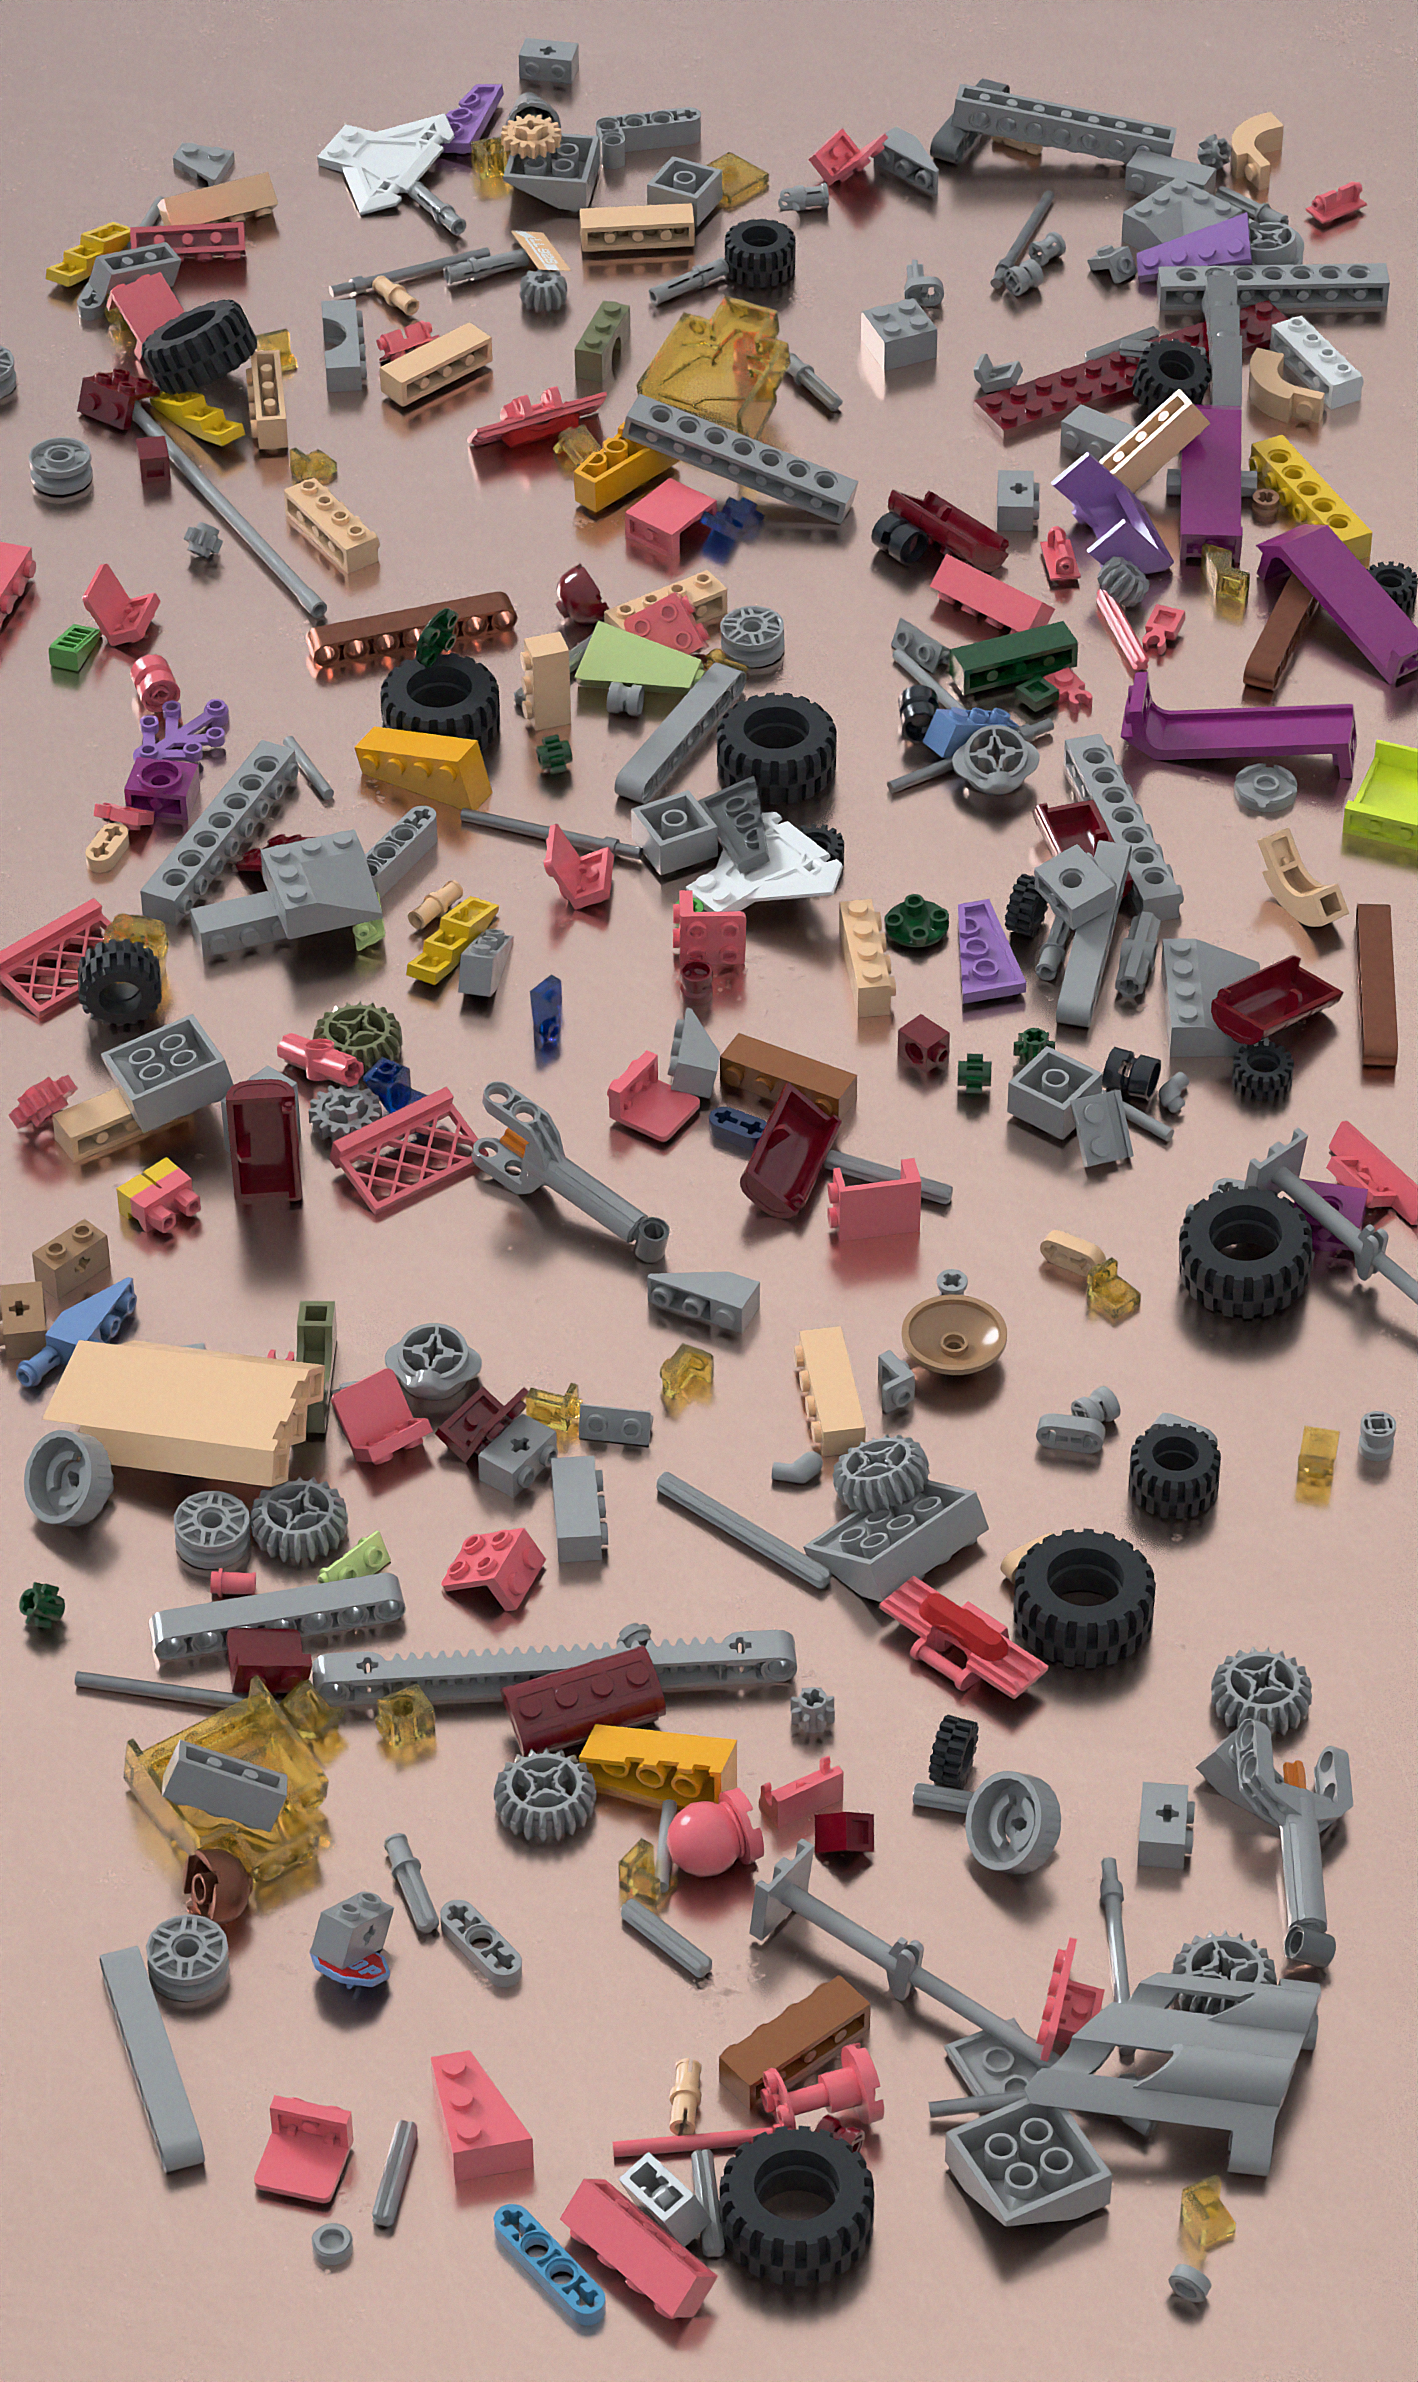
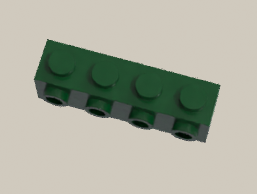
(1013, 657)

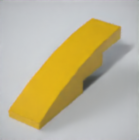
(80, 260)
(196, 417)
(456, 932)

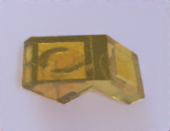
(1221, 577)

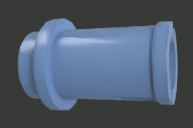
(31, 1371)

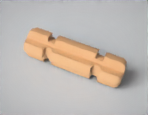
(1031, 148)

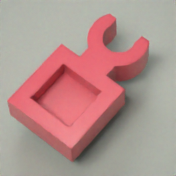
(1162, 625)
(1070, 689)
(128, 816)

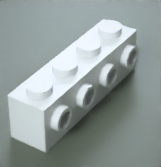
(1316, 362)

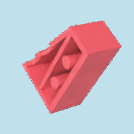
(476, 2120)

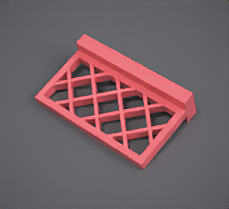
(49, 944)
(389, 1132)

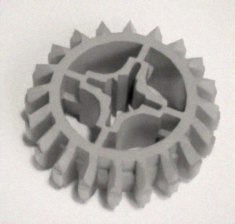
(881, 1473)
(299, 1519)
(1262, 1689)
(543, 1784)
(1221, 1959)

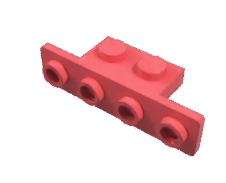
(1364, 1166)
(1072, 2003)

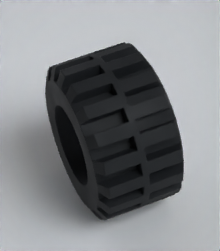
(760, 252)
(1171, 360)
(119, 1001)
(1174, 1471)

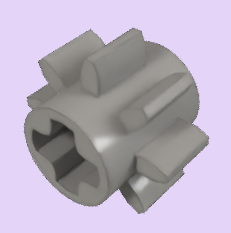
(1214, 152)
(203, 540)
(812, 1710)

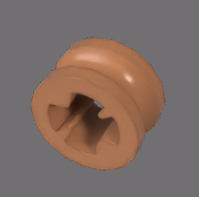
(1265, 502)

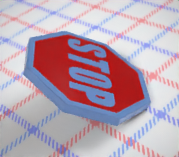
(365, 1972)

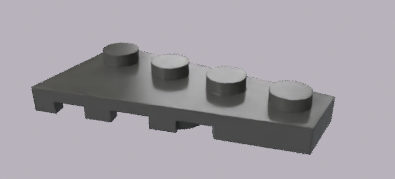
(739, 823)

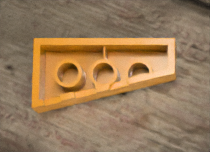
(617, 471)
(427, 764)
(661, 1764)

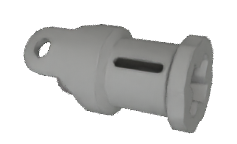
(803, 197)

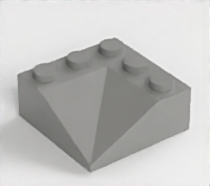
(560, 177)
(1173, 213)
(320, 884)
(168, 1073)
(1028, 2164)

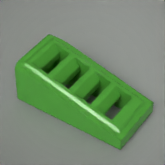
(73, 647)

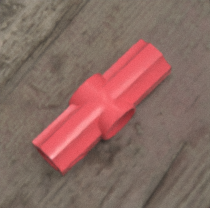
(320, 1059)

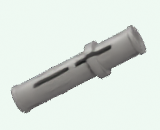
(443, 212)
(475, 268)
(699, 276)

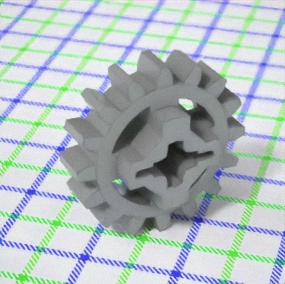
(343, 1111)

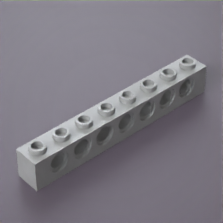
(1052, 119)
(1281, 285)
(740, 459)
(1099, 778)
(219, 832)

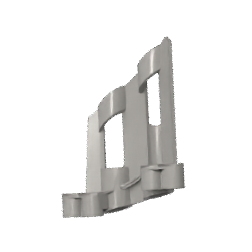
(1223, 2066)

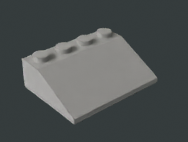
(1190, 981)
(888, 1547)

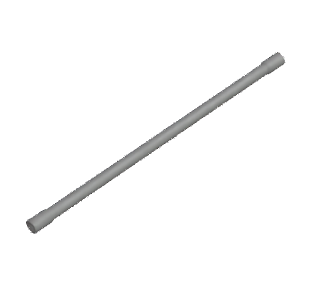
(306, 596)

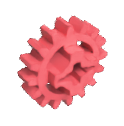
(42, 1101)

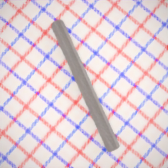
(744, 1530)

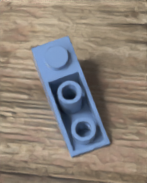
(955, 726)
(92, 1319)

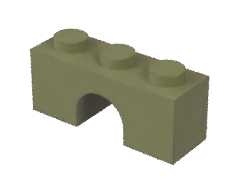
(605, 332)

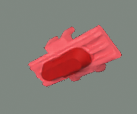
(521, 418)
(979, 1635)

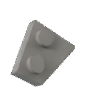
(203, 161)

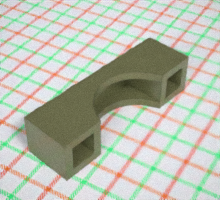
(317, 1346)

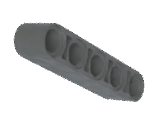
(953, 143)

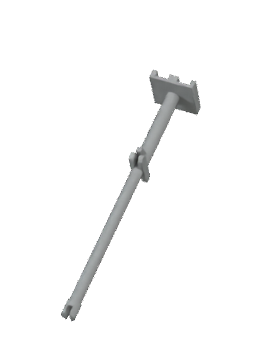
(1282, 1173)
(902, 1961)

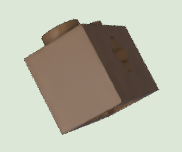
(71, 1258)
(23, 1319)

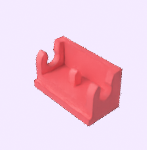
(803, 1795)

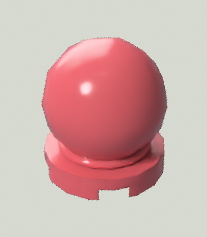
(711, 1836)

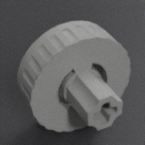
(83, 1483)
(1030, 1825)

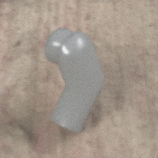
(1171, 1090)
(799, 1471)

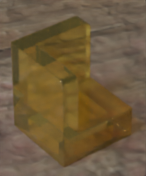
(279, 341)
(638, 1873)
(1205, 2213)

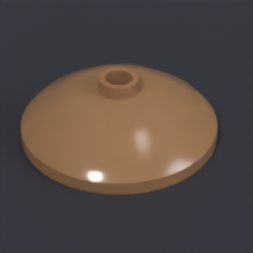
(954, 1334)

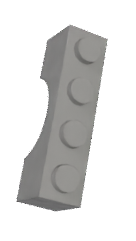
(347, 361)

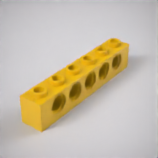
(1307, 493)

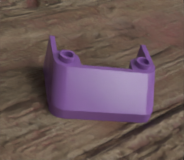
(1114, 515)

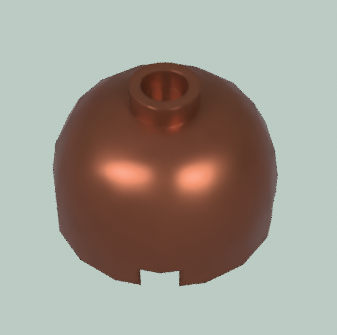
(216, 1885)

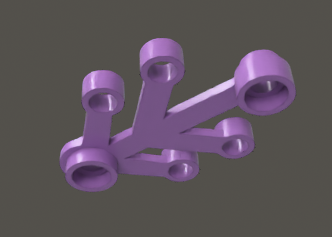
(215, 715)

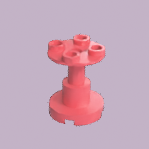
(836, 2091)

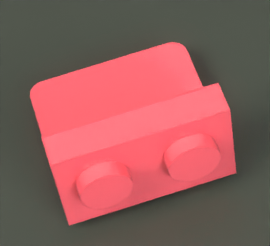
(841, 155)
(115, 613)
(670, 624)
(580, 879)
(708, 936)
(648, 1103)
(378, 1418)
(502, 1561)
(305, 2149)

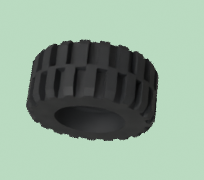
(199, 346)
(444, 700)
(778, 722)
(1245, 1285)
(1084, 1632)
(796, 2248)

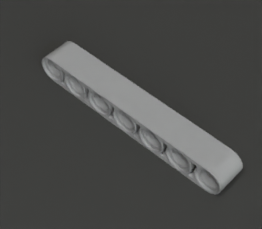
(680, 733)
(1092, 944)
(307, 1609)
(152, 2059)

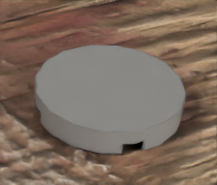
(1265, 788)

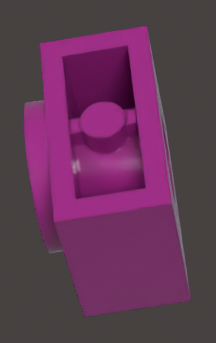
(163, 787)
(1346, 1200)

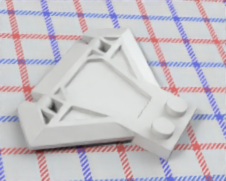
(387, 160)
(794, 871)

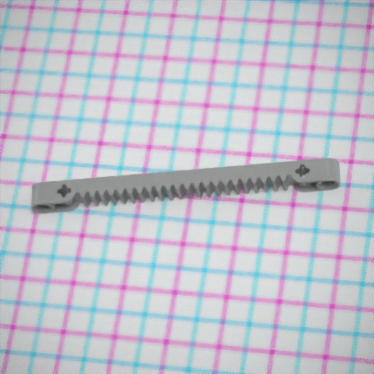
(343, 1677)

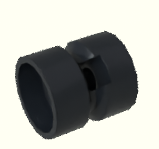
(899, 538)
(916, 710)
(1142, 1076)

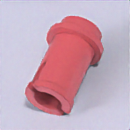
(232, 1583)

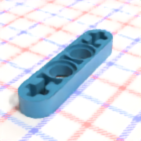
(553, 2261)

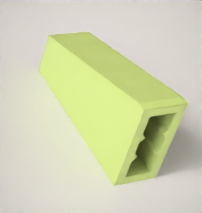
(637, 661)

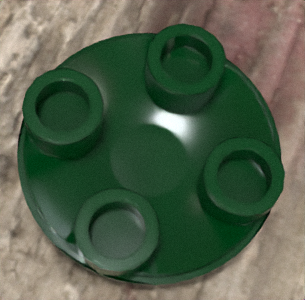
(436, 637)
(916, 922)

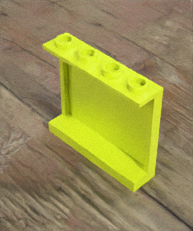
(1387, 798)

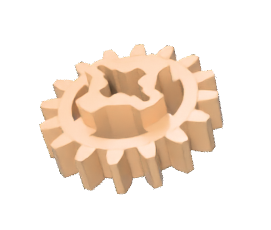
(531, 136)

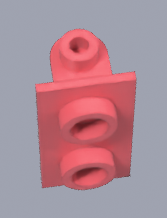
(1331, 206)
(396, 346)
(1059, 556)

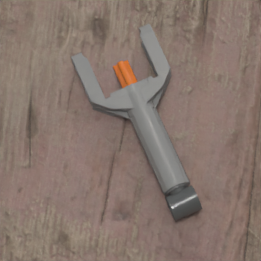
(539, 1154)
(1300, 1819)

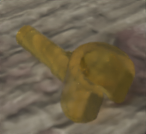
(718, 656)

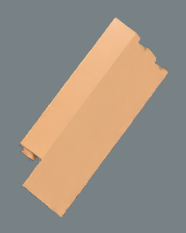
(189, 1408)

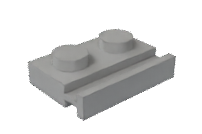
(1102, 1128)

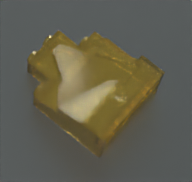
(721, 366)
(254, 1733)

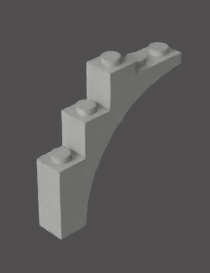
(1223, 338)

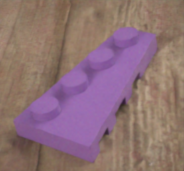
(472, 116)
(1216, 245)
(985, 955)

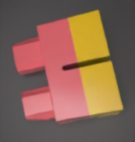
(158, 1196)

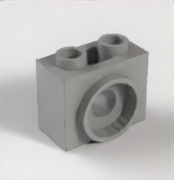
(1075, 886)

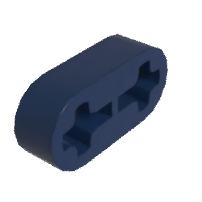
(736, 1127)

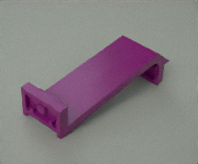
(1212, 485)
(1346, 594)
(1238, 730)

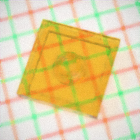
(738, 176)

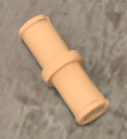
(395, 295)
(435, 904)
(685, 2097)

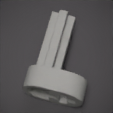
(918, 285)

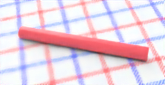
(685, 2142)

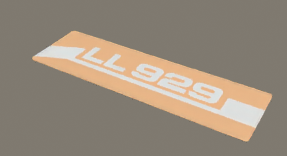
(541, 251)

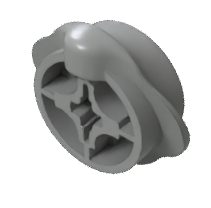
(1275, 244)
(980, 767)
(433, 1361)

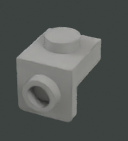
(1117, 260)
(996, 377)
(897, 1381)

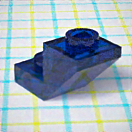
(735, 517)
(545, 1011)
(391, 1084)

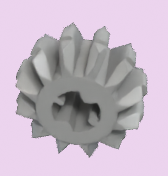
(543, 290)
(1123, 581)

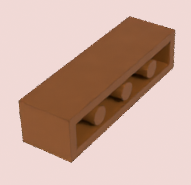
(768, 1068)
(795, 2039)

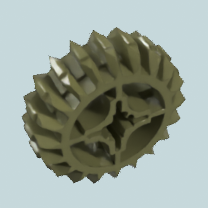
(362, 1032)

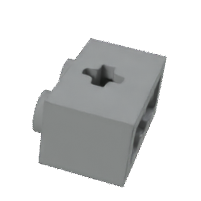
(548, 60)
(1017, 500)
(517, 1455)
(1163, 1825)
(352, 1929)
(665, 2199)

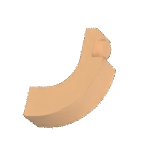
(1249, 143)
(1278, 397)
(1293, 885)

